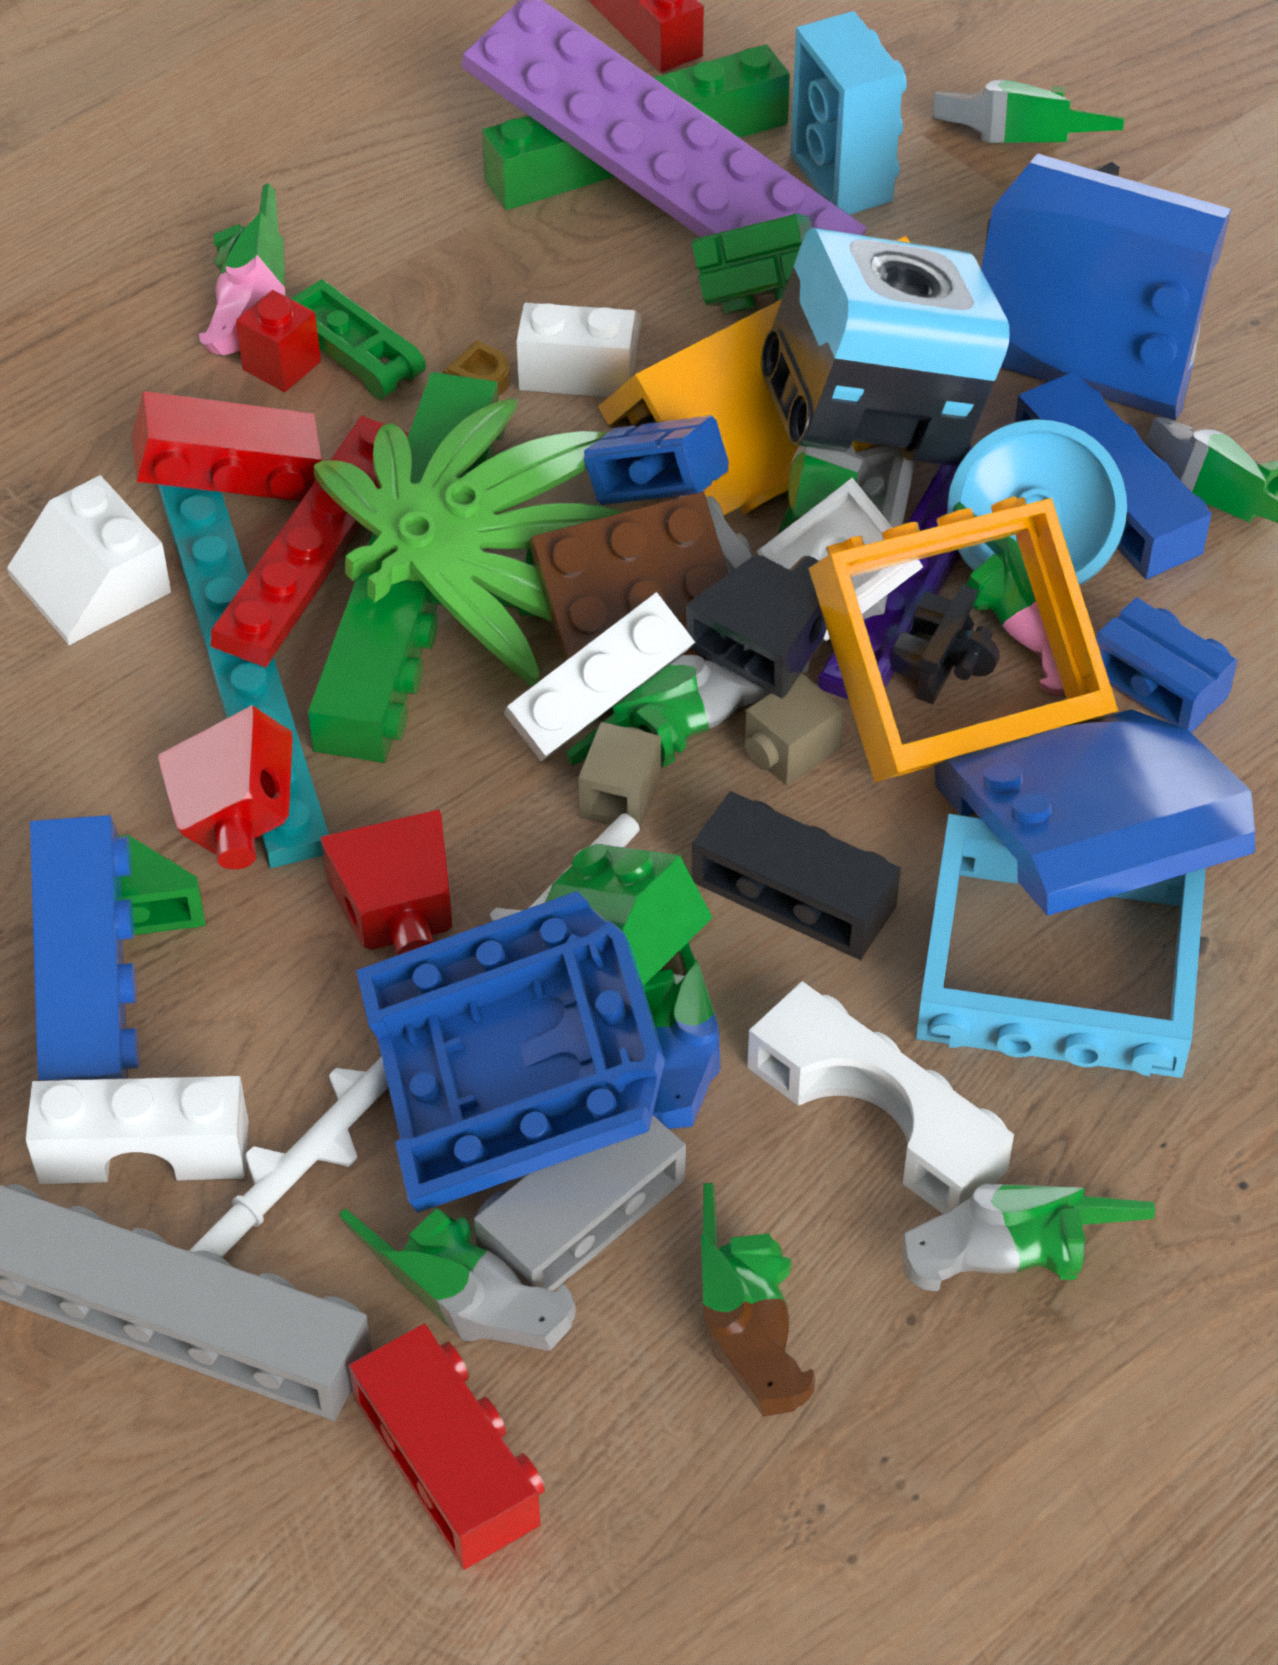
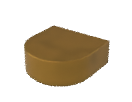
(484, 363)

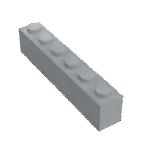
(179, 1303)

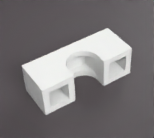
(598, 676)
(185, 1120)

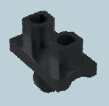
(952, 644)

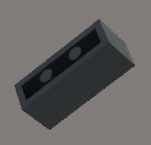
(795, 874)

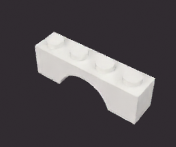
(817, 1050)

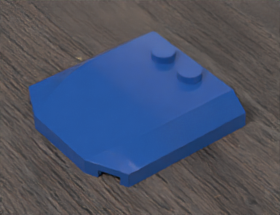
(1103, 280)
(1103, 806)
(513, 1048)

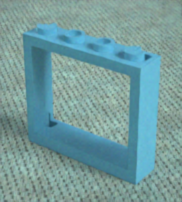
(1050, 1029)

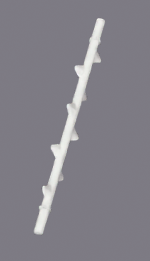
(329, 1136)

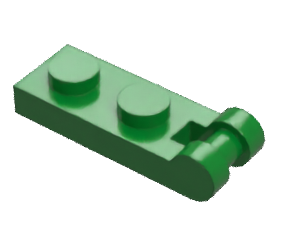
(360, 340)

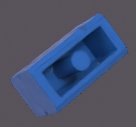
(656, 460)
(1165, 664)

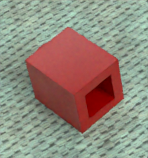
(278, 340)

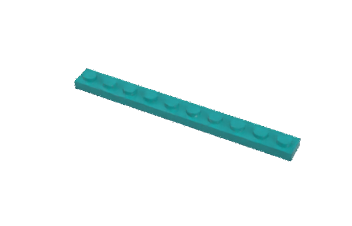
(213, 577)

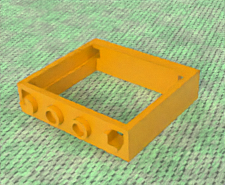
(1057, 599)

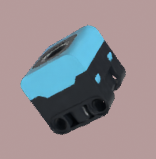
(884, 346)

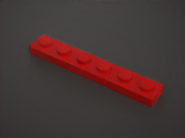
(294, 563)

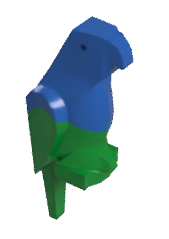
(687, 1039)

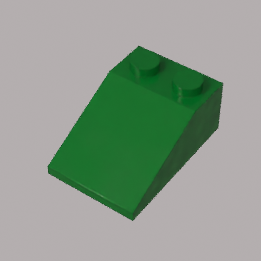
(642, 895)

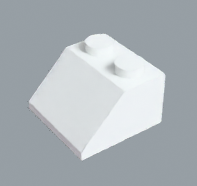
(576, 349)
(89, 561)

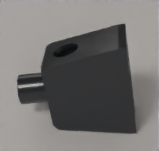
(760, 622)

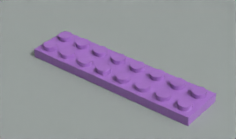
(638, 126)

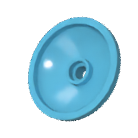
(1043, 463)

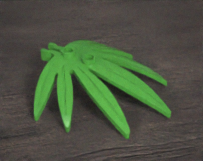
(445, 521)

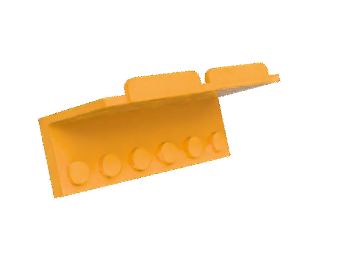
(726, 381)

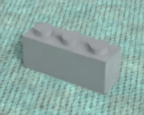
(578, 1207)

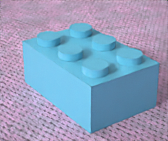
(846, 112)

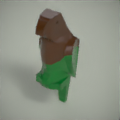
(749, 1315)

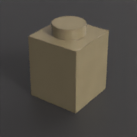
(794, 731)
(619, 774)

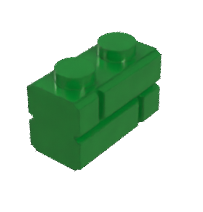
(749, 261)

